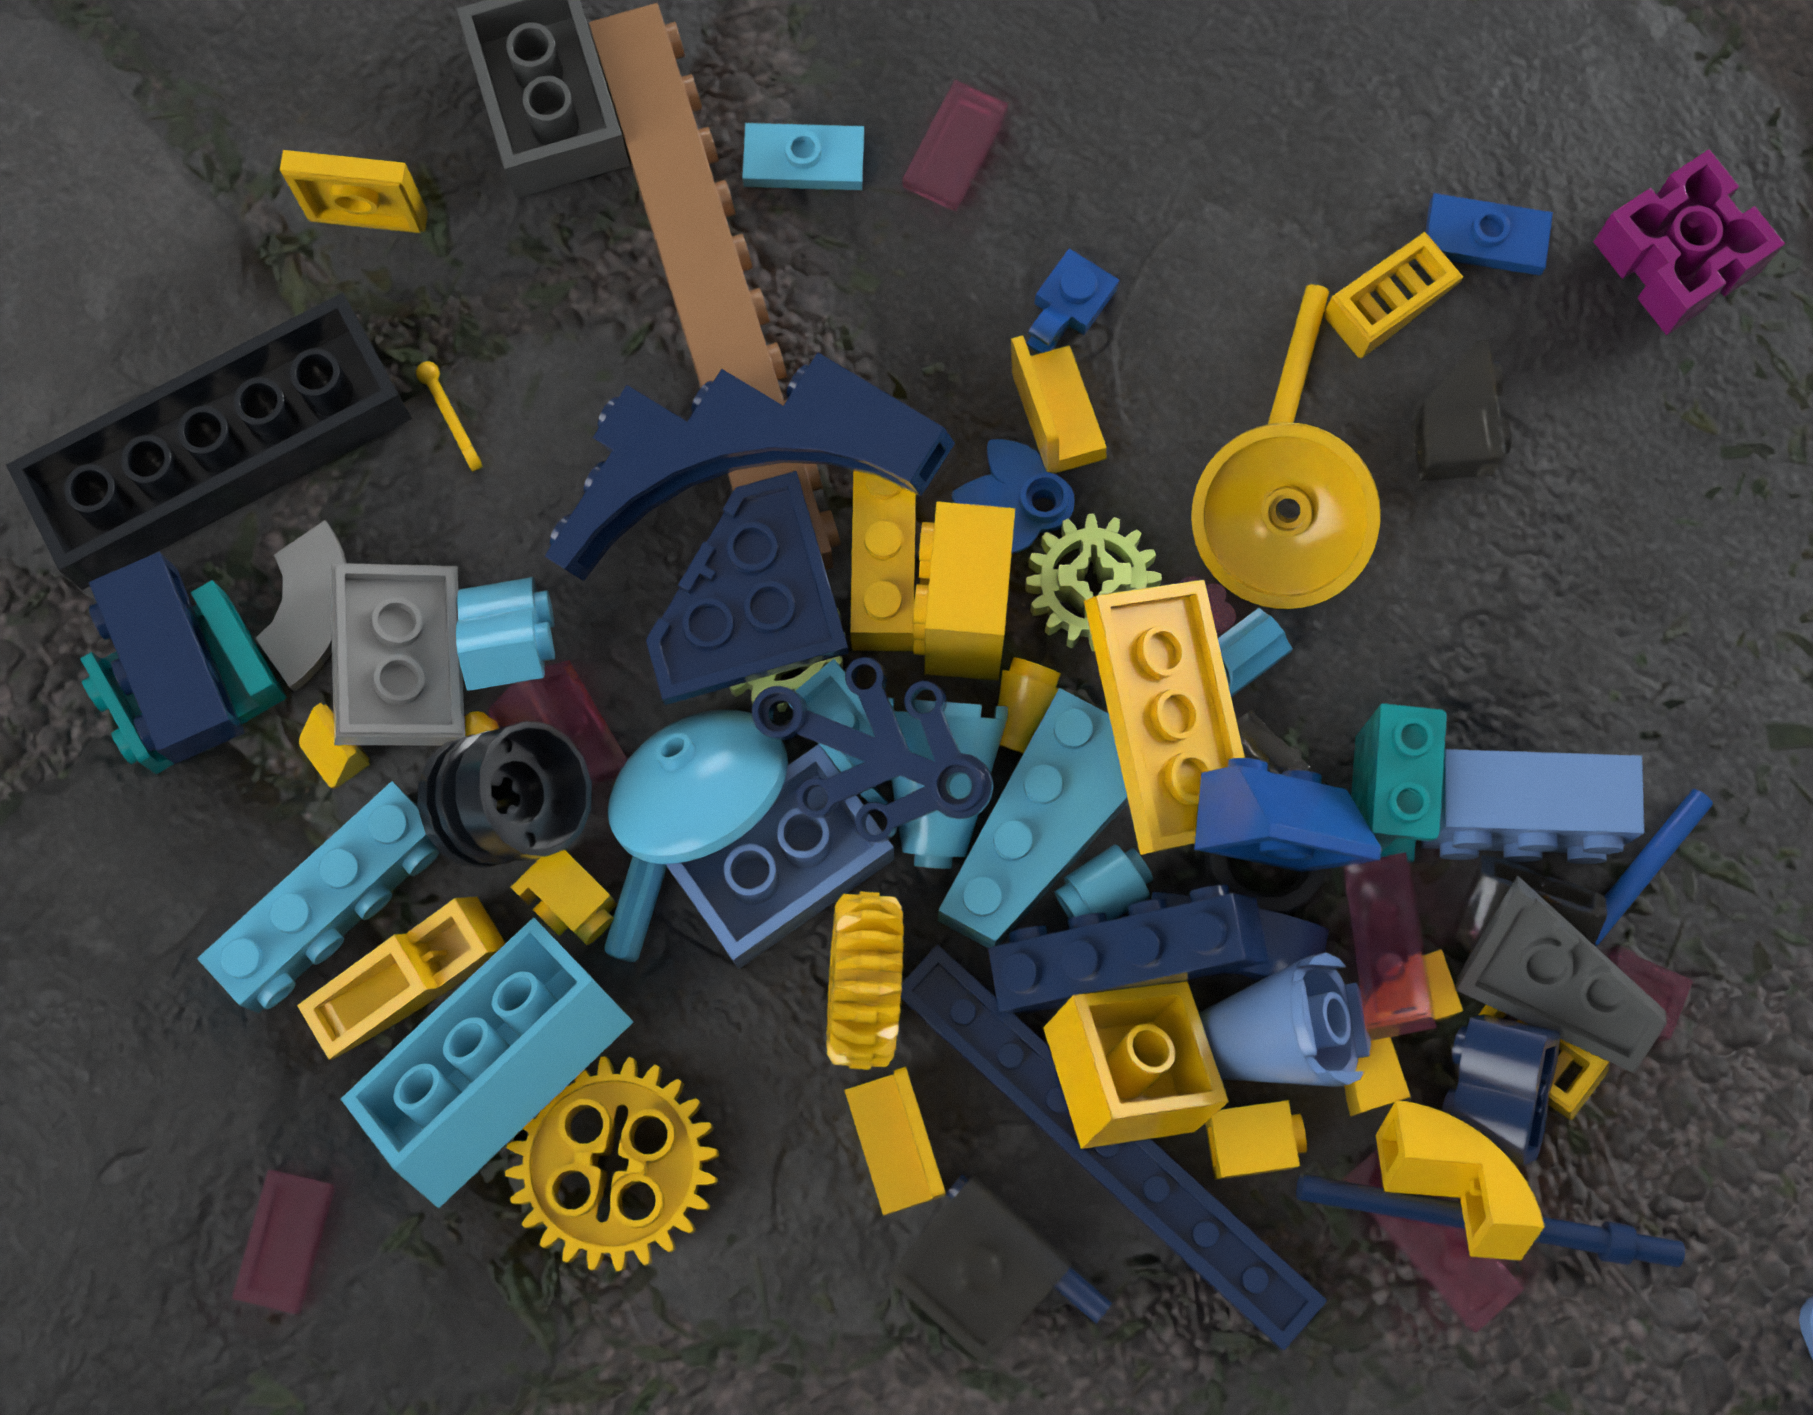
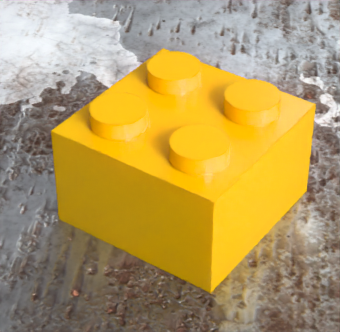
(1134, 1064)

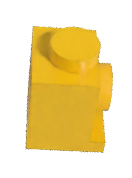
(567, 896)

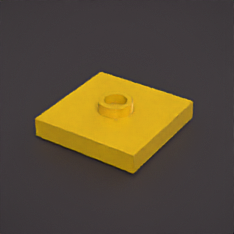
(354, 191)

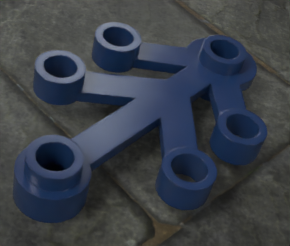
(884, 755)

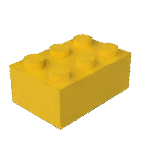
(963, 590)

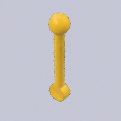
(428, 374)

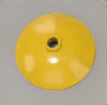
(1276, 557)

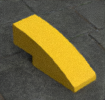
(402, 976)

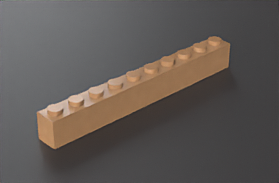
(691, 225)

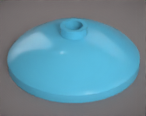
(696, 787)

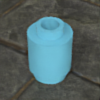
(1106, 884)

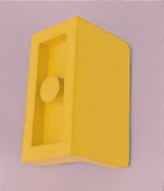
(1057, 407)
(895, 1142)

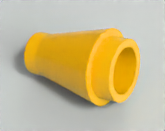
(1028, 694)

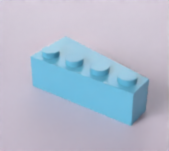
(1042, 823)

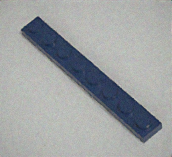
(1133, 1172)

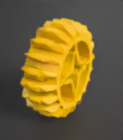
(864, 980)

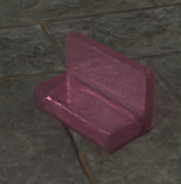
(568, 707)

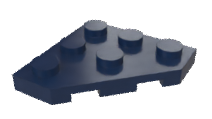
(749, 598)

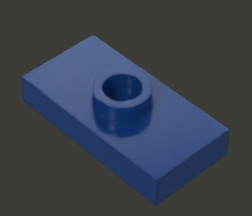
(1490, 233)

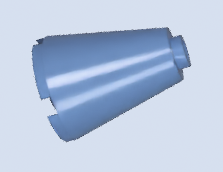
(1291, 1027)

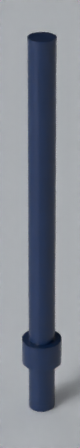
(1611, 1241)

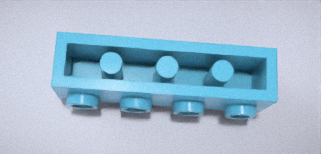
(321, 901)

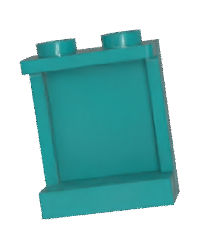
(237, 656)
(1400, 775)

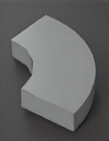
(301, 630)

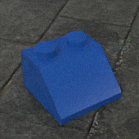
(1280, 819)

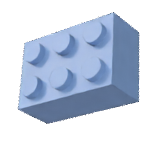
(1539, 805)
(783, 866)

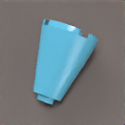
(936, 836)

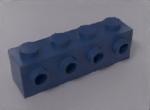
(1145, 949)

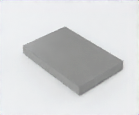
(395, 655)

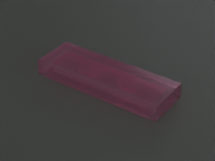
(1389, 947)
(1469, 1285)

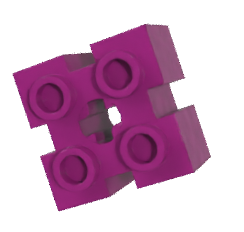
(1688, 242)

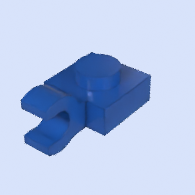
(1070, 297)

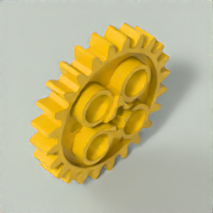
(672, 1172)

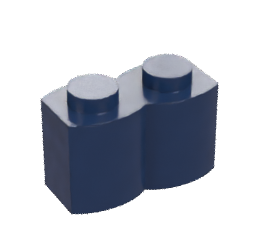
(1504, 1082)

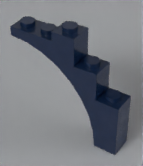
(734, 427)

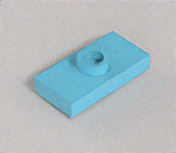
(803, 156)

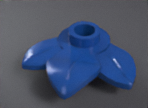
(1016, 482)

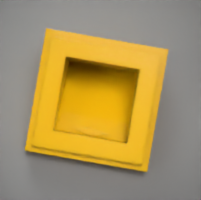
(332, 761)

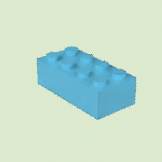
(485, 1063)

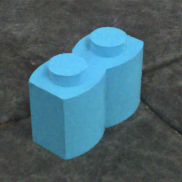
(503, 633)

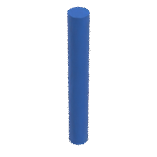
(1653, 857)

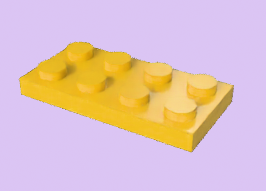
(1164, 703)

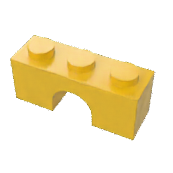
(882, 565)

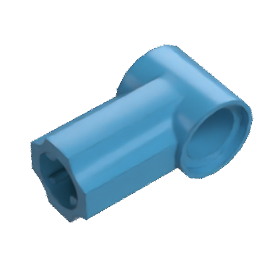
(1252, 649)

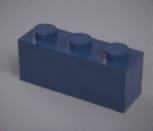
(163, 659)

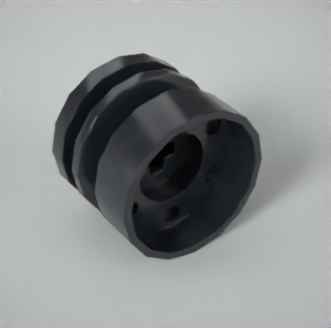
(505, 795)

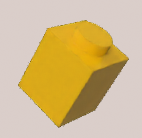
(1255, 1139)

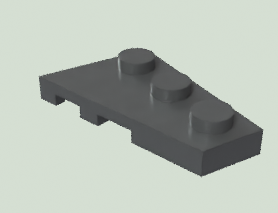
(1557, 980)

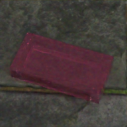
(955, 145)
(283, 1242)

